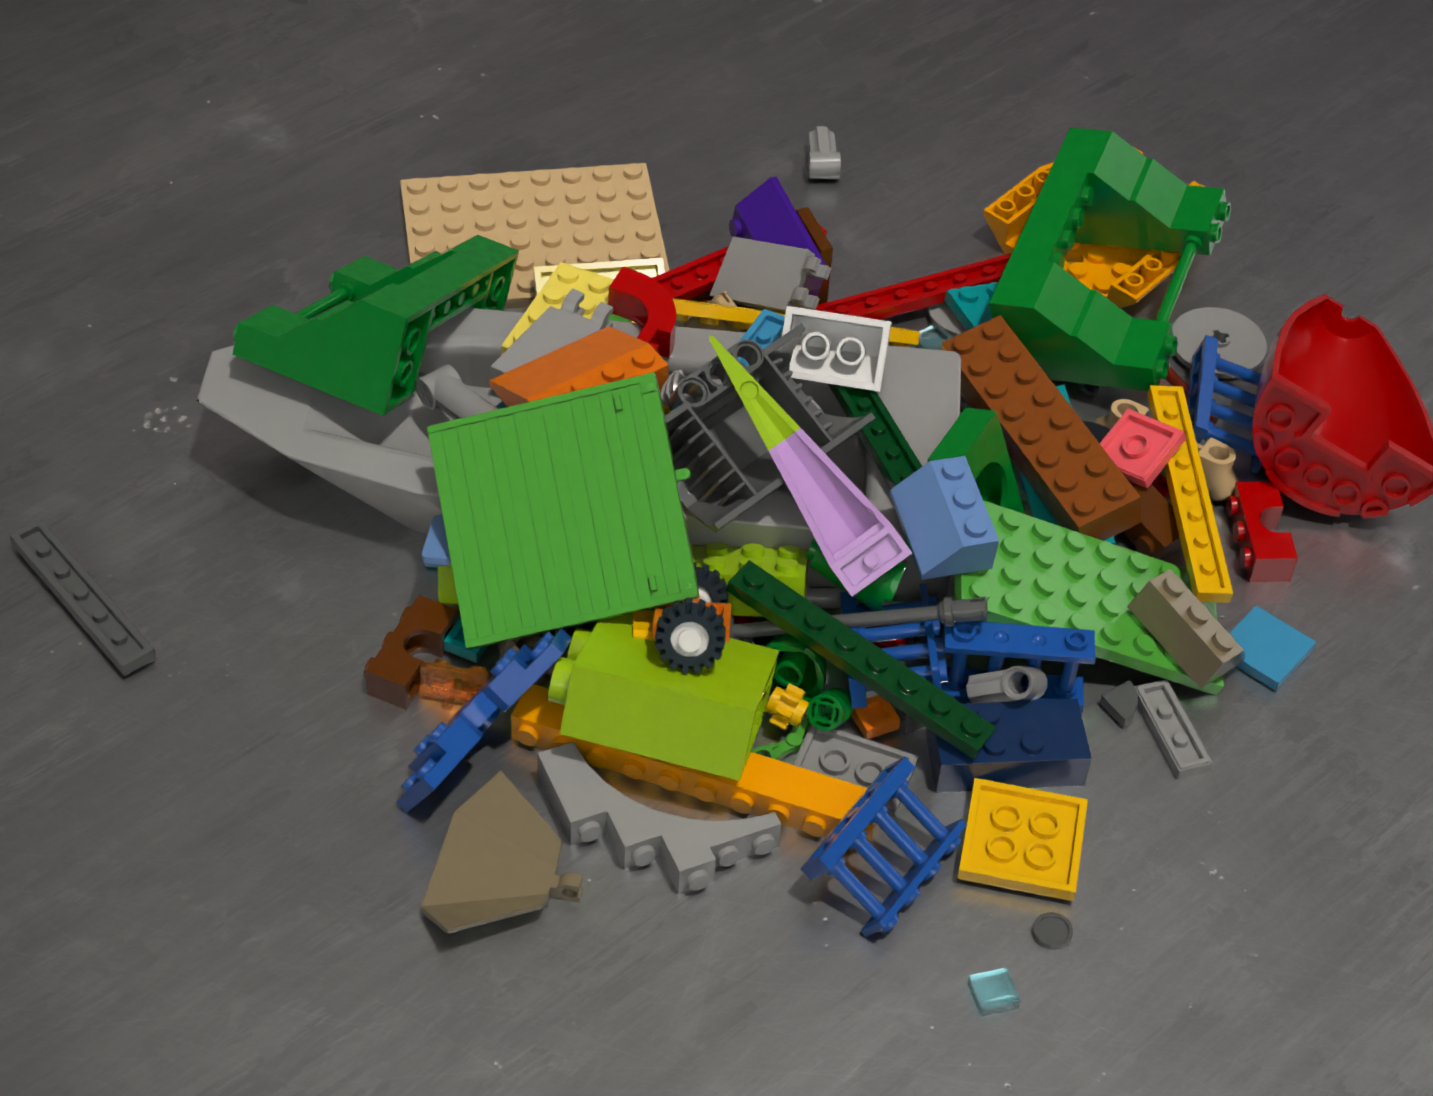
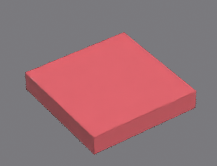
(1141, 446)

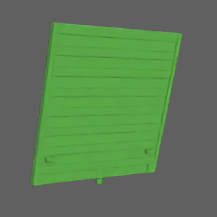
(562, 511)

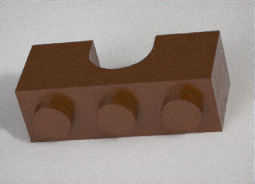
(394, 671)

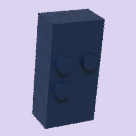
(1031, 748)

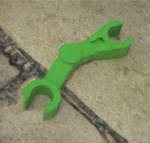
(789, 745)

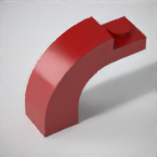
(648, 305)

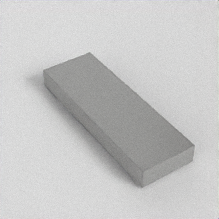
(1173, 729)

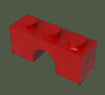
(1255, 512)

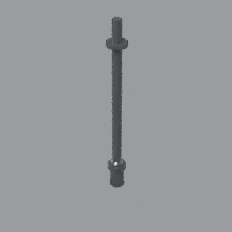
(946, 612)

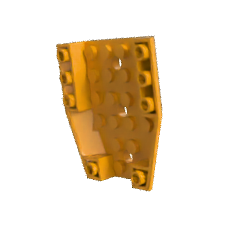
(1114, 271)

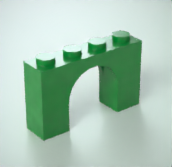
(981, 440)

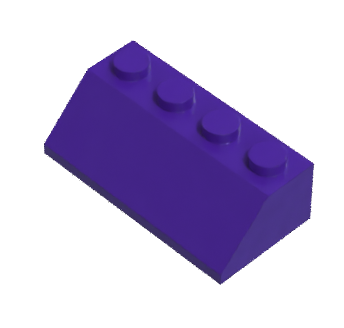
(771, 218)

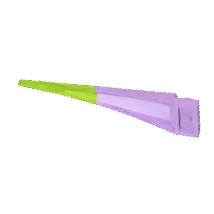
(844, 522)

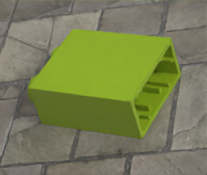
(634, 702)

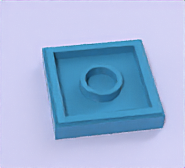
(1270, 647)

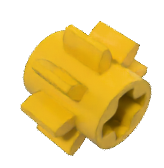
(787, 706)

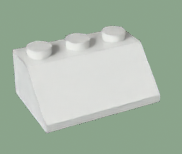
(838, 348)

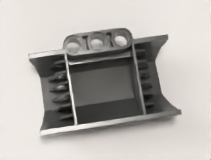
(722, 444)

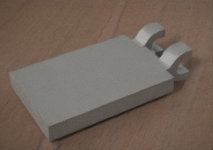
(768, 275)
(552, 331)

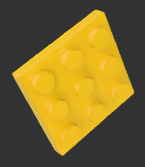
(1023, 839)

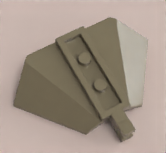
(496, 862)

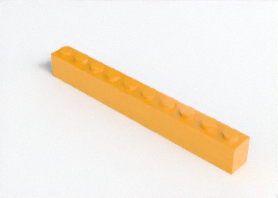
(767, 785)

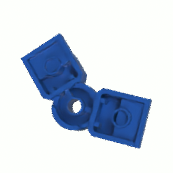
(452, 741)

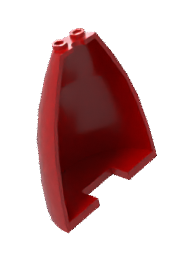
(1341, 417)

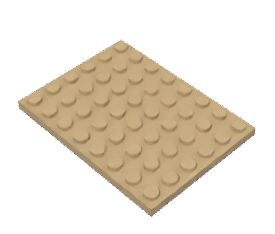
(542, 213)

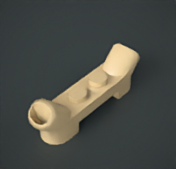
(1214, 455)

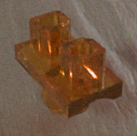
(450, 684)

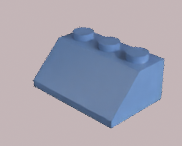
(945, 519)

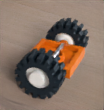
(696, 629)

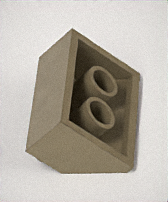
(1186, 629)

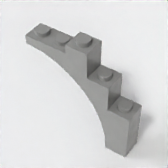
(640, 834)

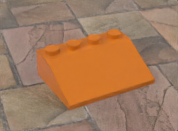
(586, 363)

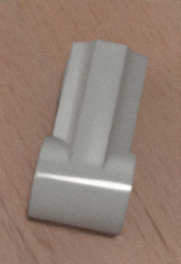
(822, 155)
(1005, 685)

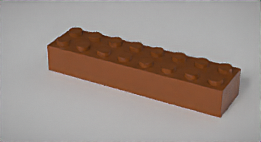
(1044, 433)

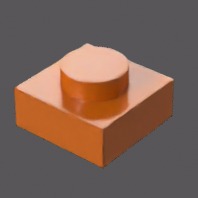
(876, 718)

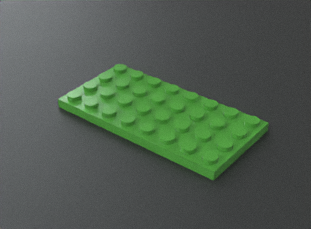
(1075, 582)

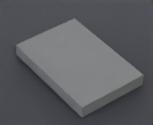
(849, 758)

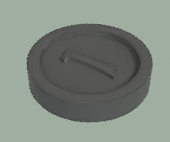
(1052, 931)

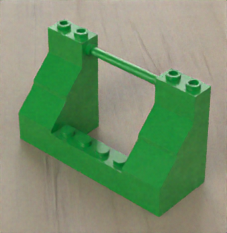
(1111, 197)
(378, 332)

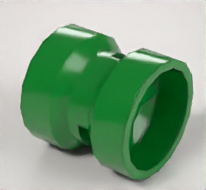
(836, 703)

